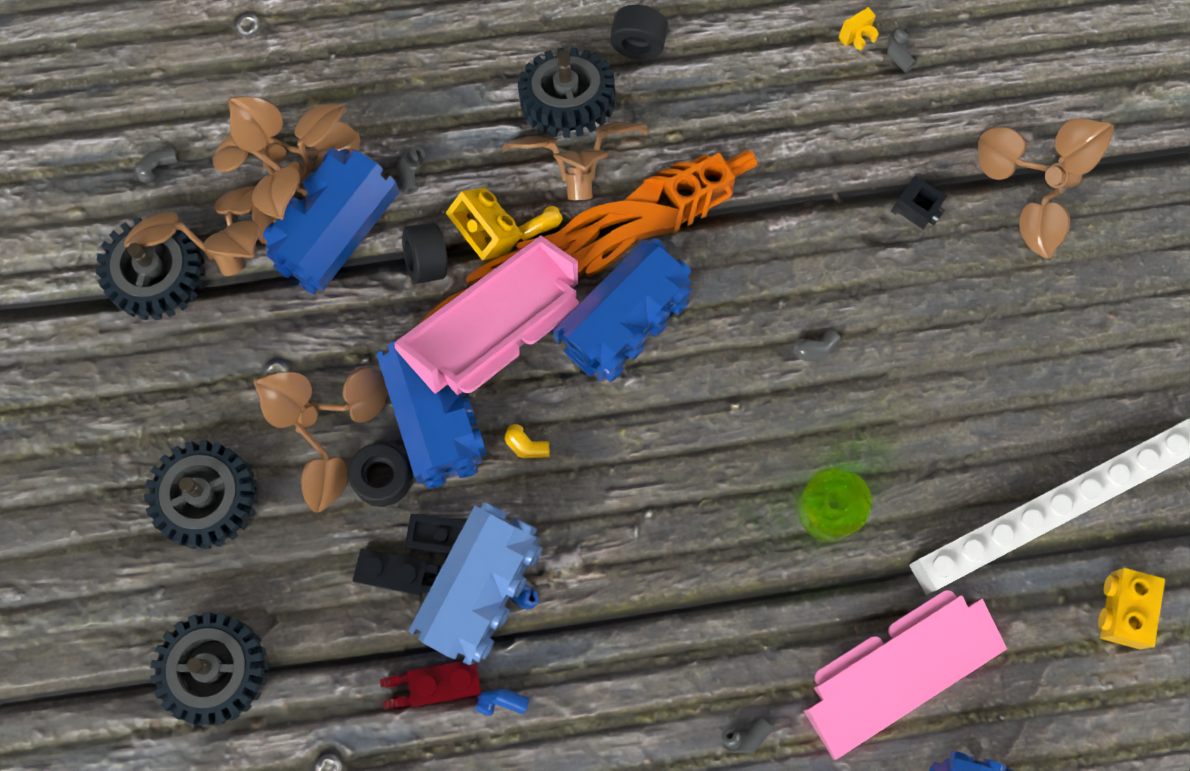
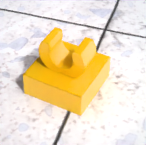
(859, 26)

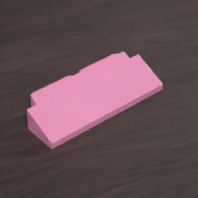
(493, 318)
(890, 679)

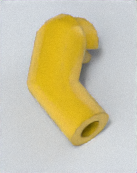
(548, 220)
(523, 446)

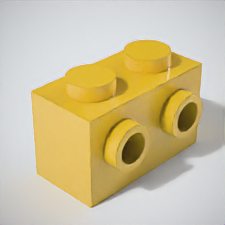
(484, 223)
(1131, 608)

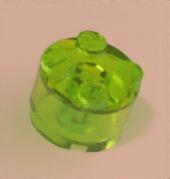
(834, 486)

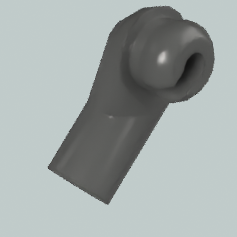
(816, 350)

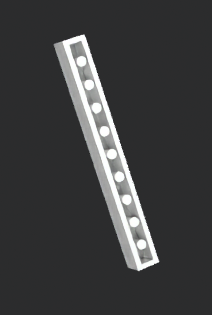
(1053, 508)

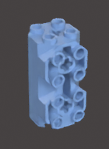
(476, 583)

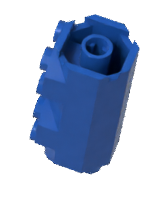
(331, 221)
(625, 310)
(431, 424)

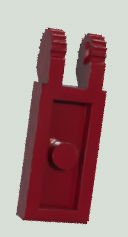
(435, 684)

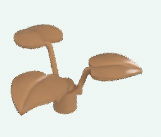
(252, 130)
(1081, 147)
(578, 178)
(276, 190)
(225, 247)
(285, 403)

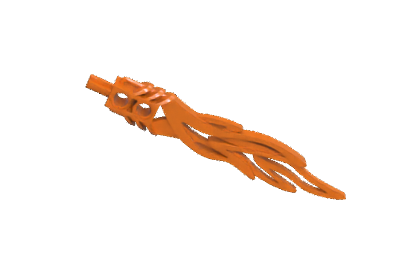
(642, 207)

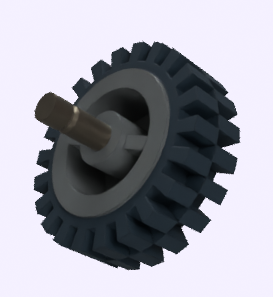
(567, 92)
(150, 277)
(201, 495)
(209, 669)

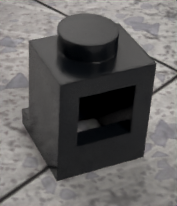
(920, 203)

